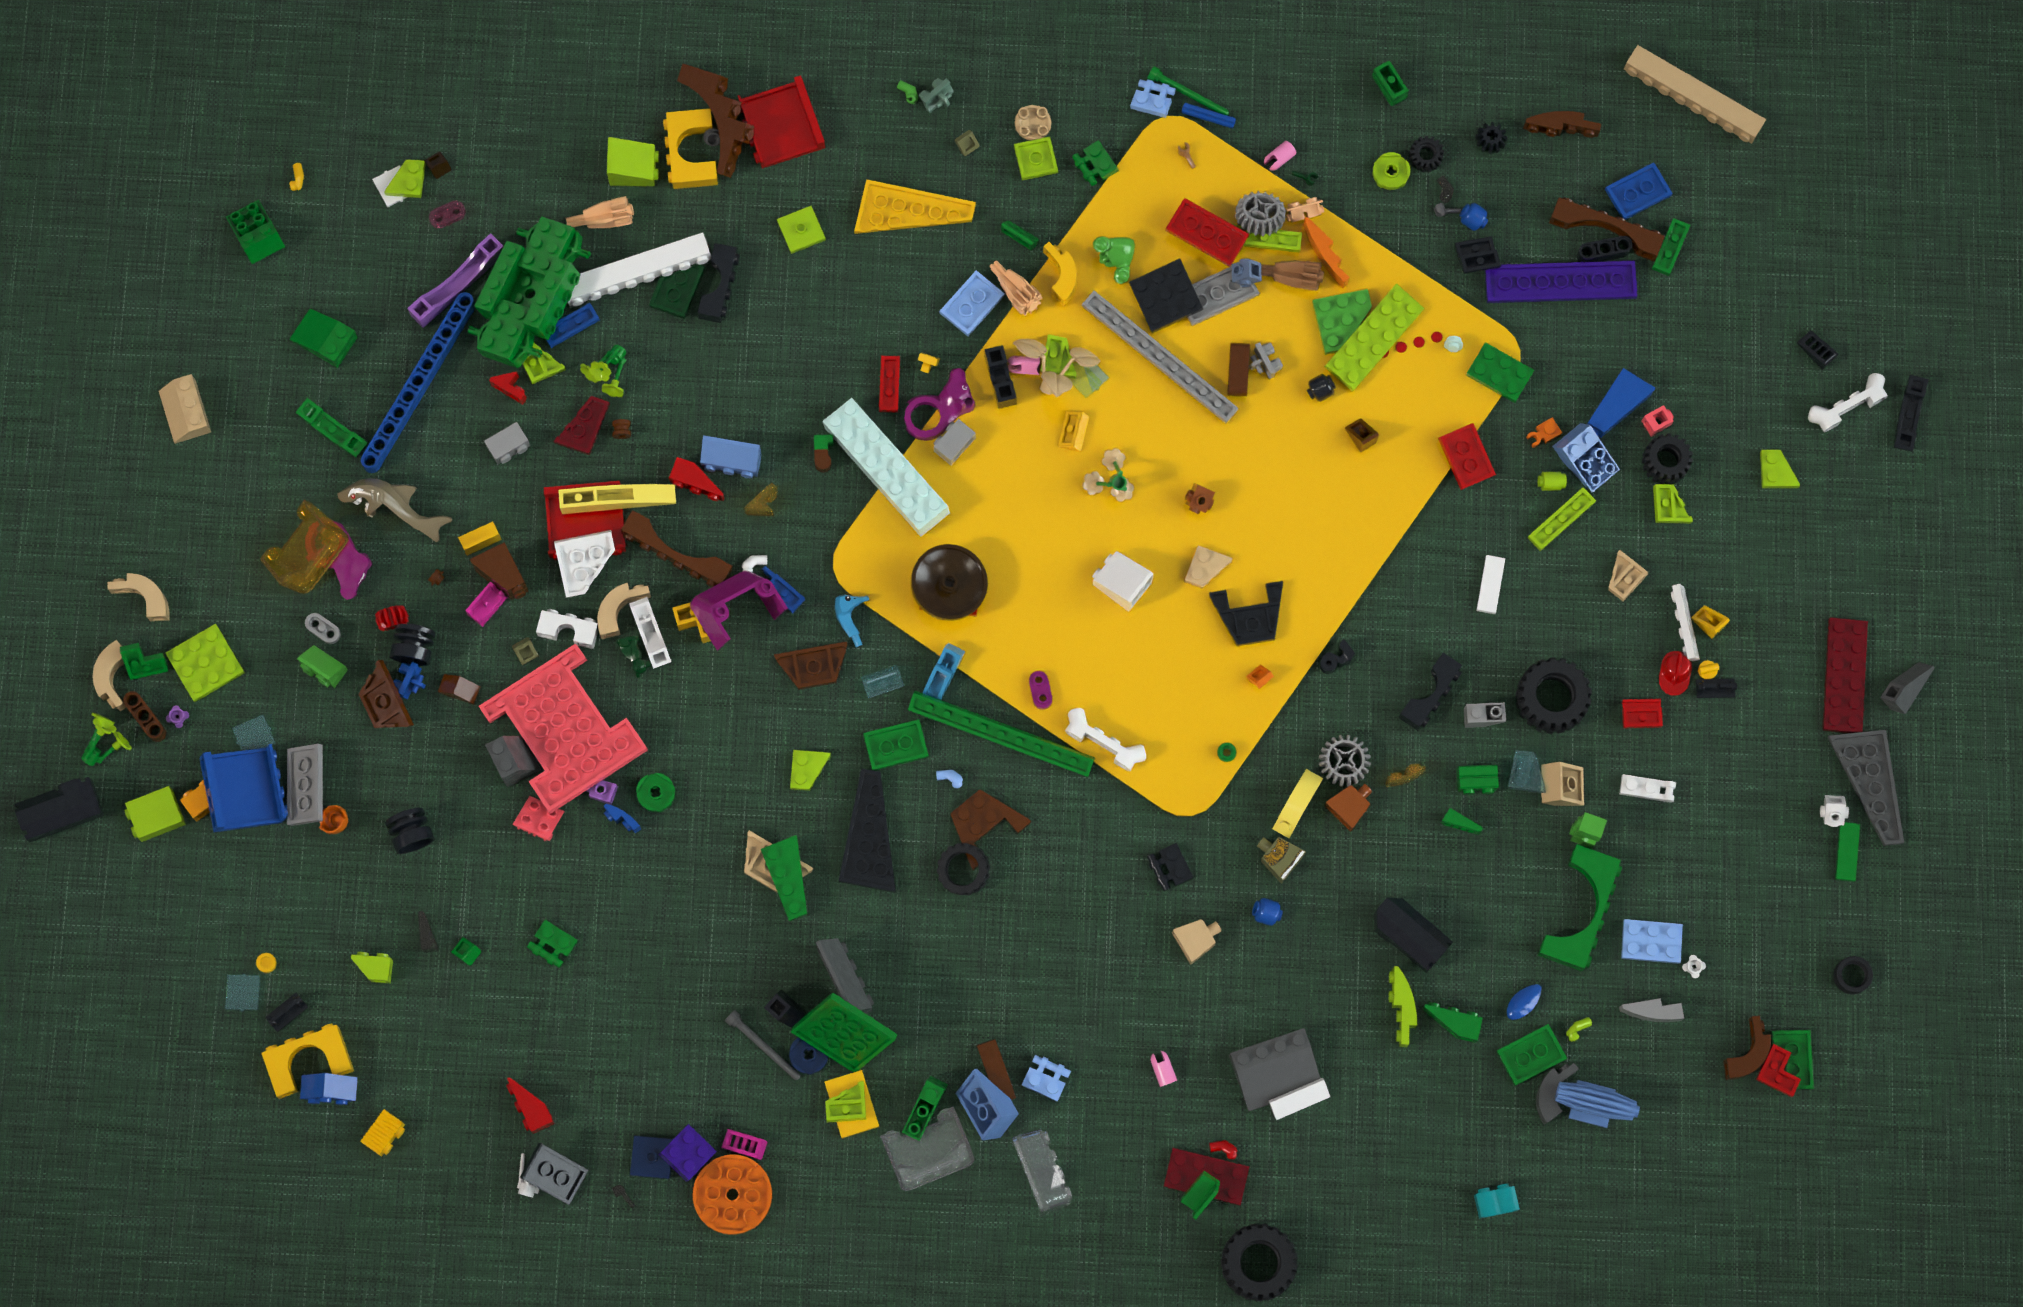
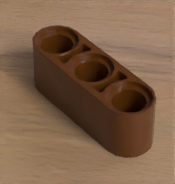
(1238, 369)
(141, 708)

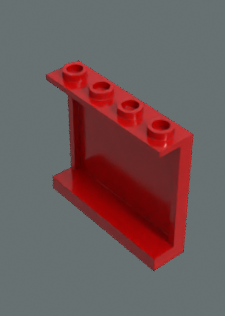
(782, 123)
(572, 525)

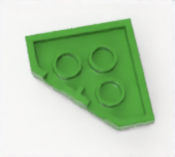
(1340, 317)

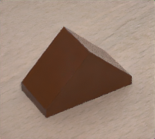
(1362, 434)
(459, 688)

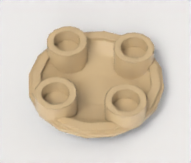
(1033, 122)

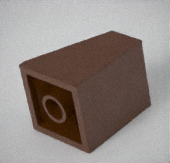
(499, 568)

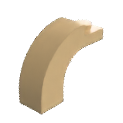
(156, 602)
(614, 603)
(103, 674)

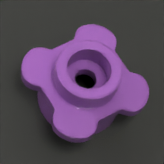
(177, 721)

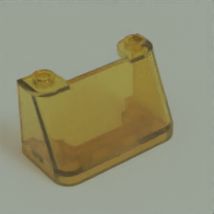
(307, 551)

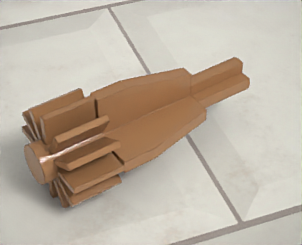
(1295, 273)

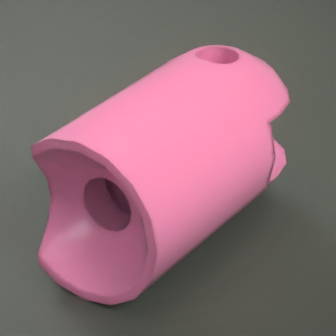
(1282, 154)
(1023, 365)
(1163, 1070)

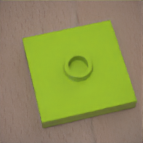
(1036, 158)
(801, 229)

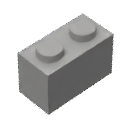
(954, 441)
(507, 443)

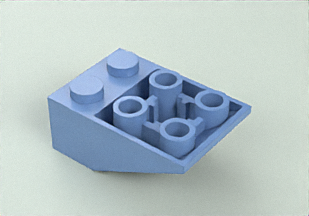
(1586, 456)

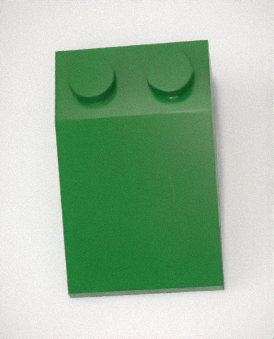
(324, 337)

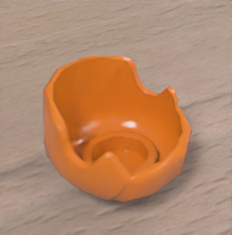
(334, 819)

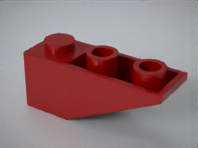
(690, 476)
(534, 1110)

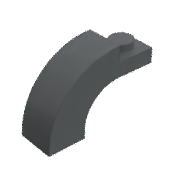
(1546, 1092)

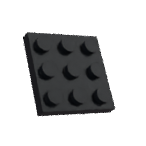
(1166, 295)

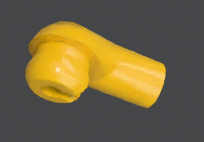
(299, 176)

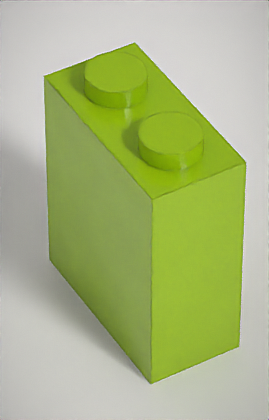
(154, 814)

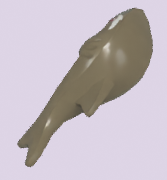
(396, 499)

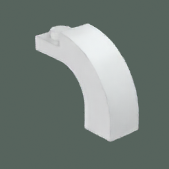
(650, 632)

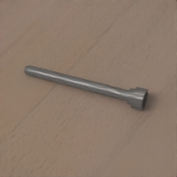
(736, 1021)

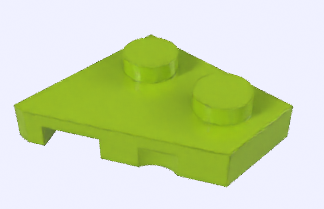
(1776, 470)

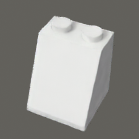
(1122, 580)

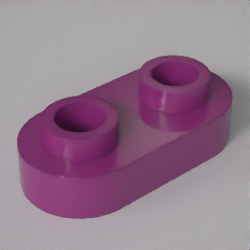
(1040, 689)

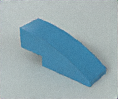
(943, 671)

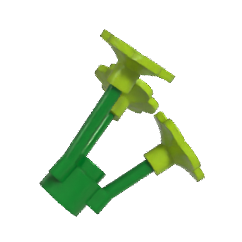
(600, 370)
(103, 725)

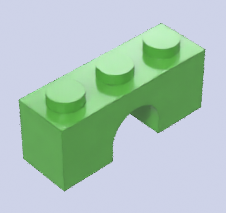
(1587, 830)

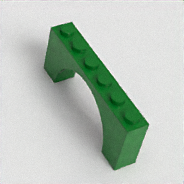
(1601, 873)

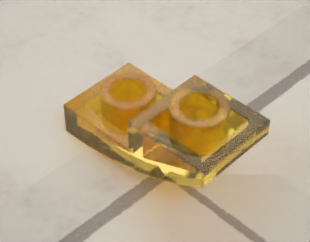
(1410, 774)

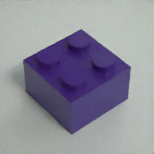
(687, 1153)

